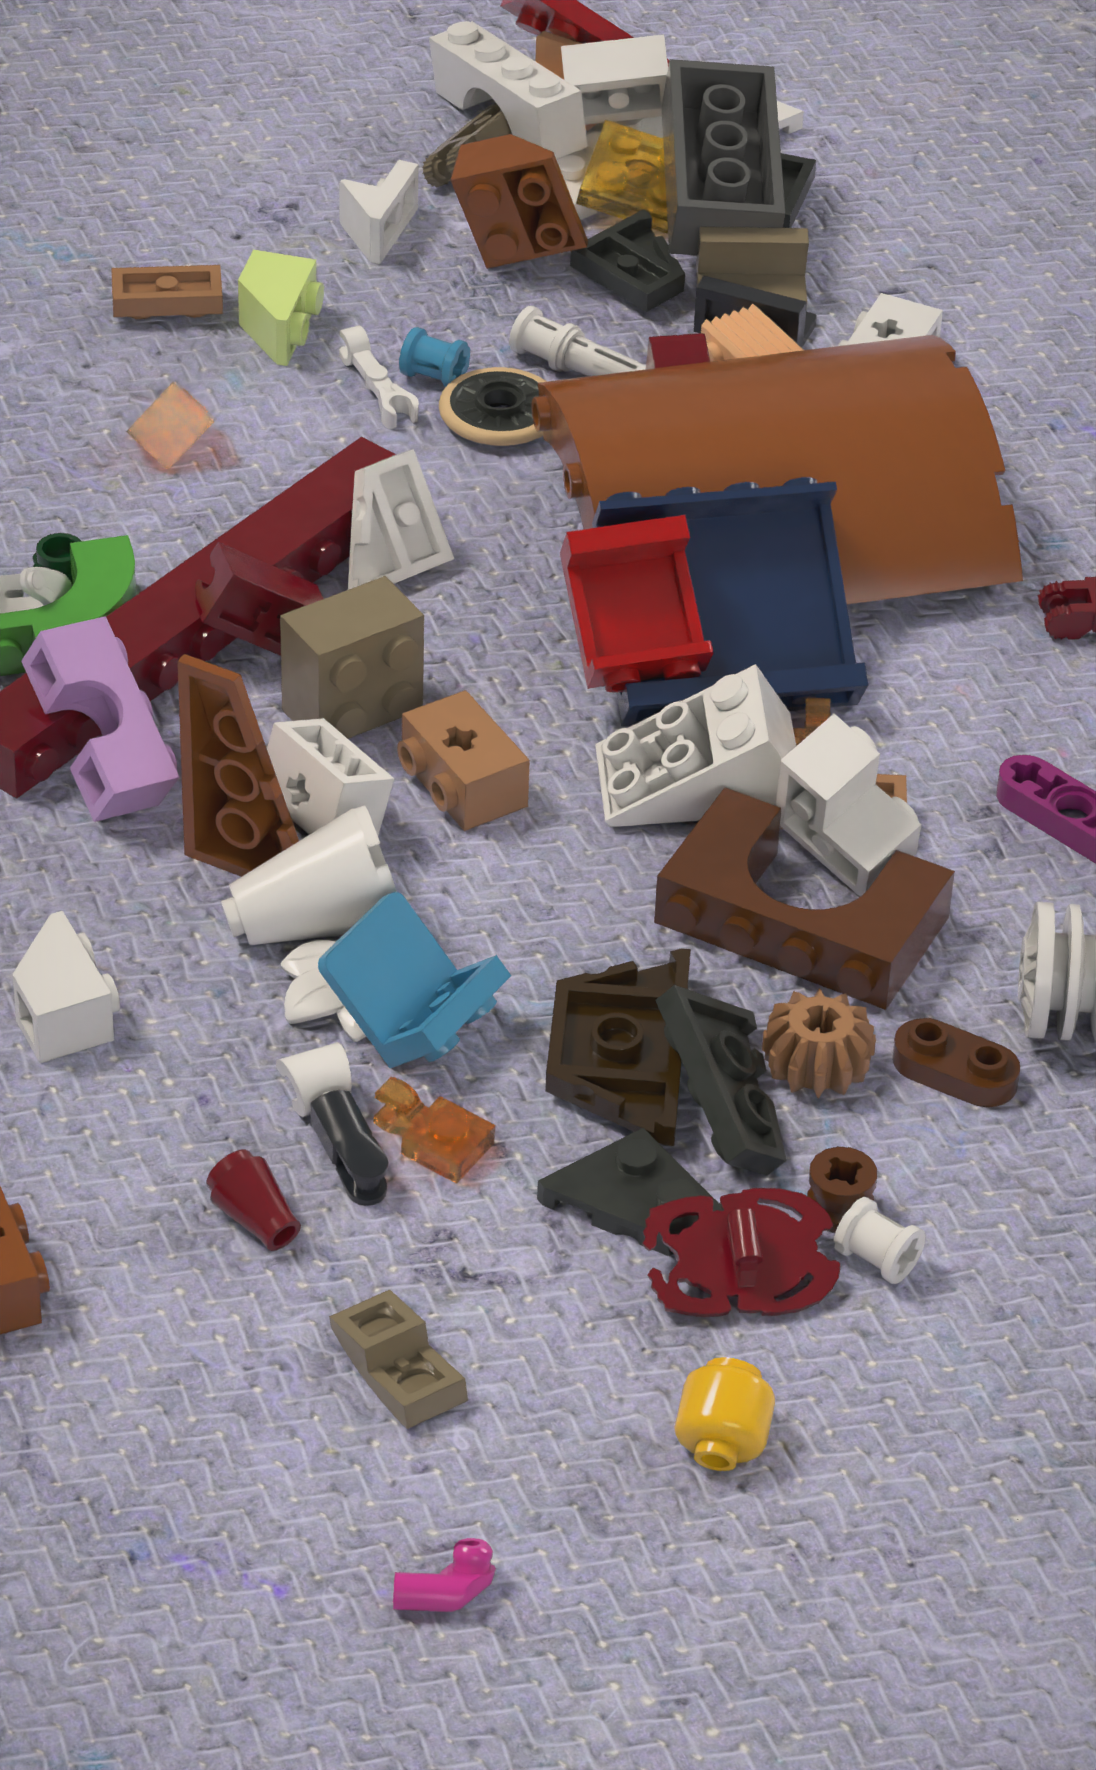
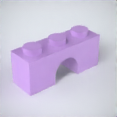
(89, 672)

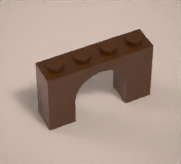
(851, 948)

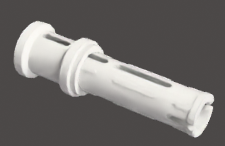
(565, 346)

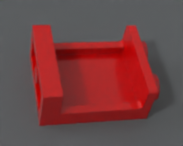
(634, 603)

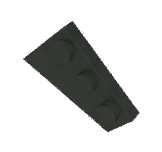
(724, 1077)

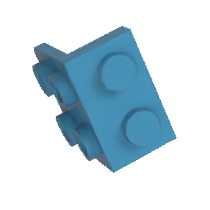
(405, 985)

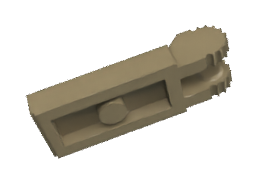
(486, 125)

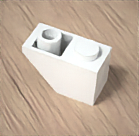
(61, 994)

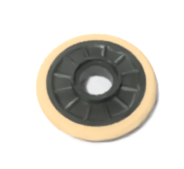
(468, 411)

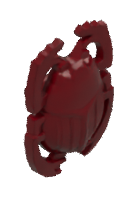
(743, 1253)

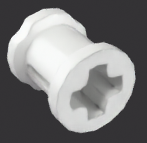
(879, 1240)

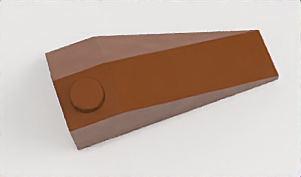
(229, 785)

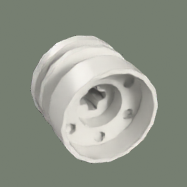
(1057, 972)

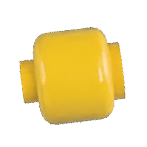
(725, 1413)

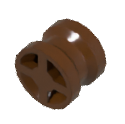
(841, 1178)

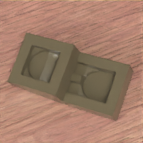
(395, 1359)

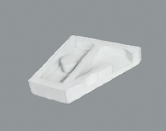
(394, 523)

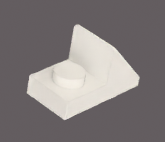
(380, 212)

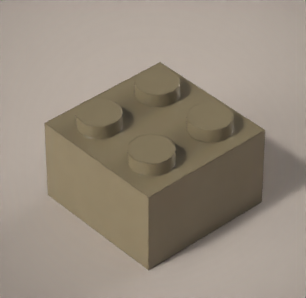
(353, 658)

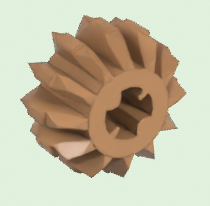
(818, 1043)

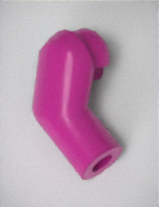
(453, 1586)

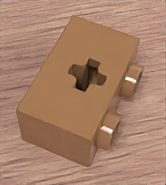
(464, 760)

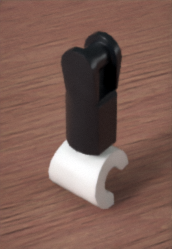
(324, 1092)

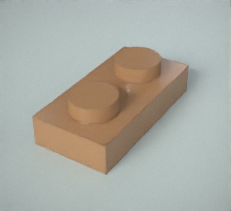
(167, 291)

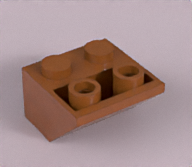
(515, 201)

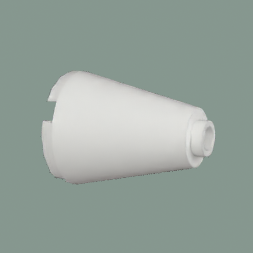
(312, 886)

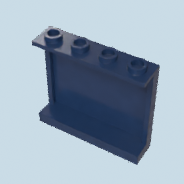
(762, 590)

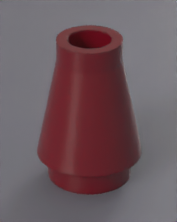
(251, 1196)

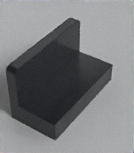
(719, 297)

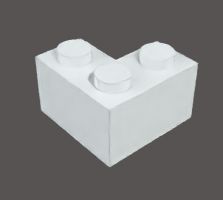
(838, 809)

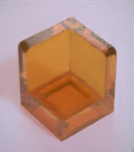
(171, 425)

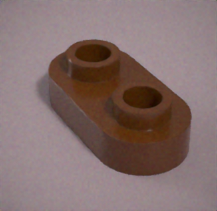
(956, 1062)

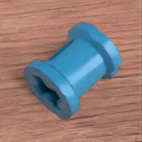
(433, 357)

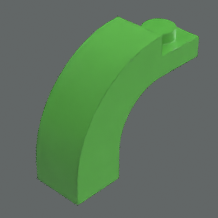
(100, 584)

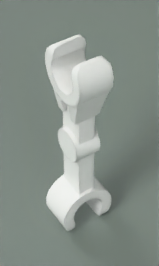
(390, 396)

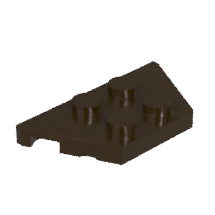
(613, 1048)

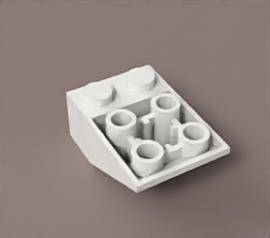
(694, 749)

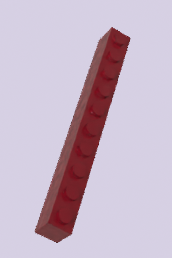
(297, 531)

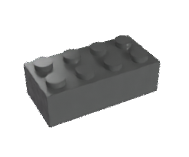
(720, 150)

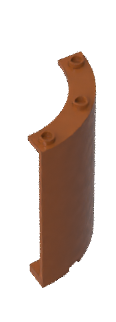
(877, 418)

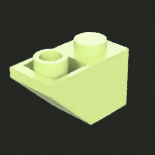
(277, 301)

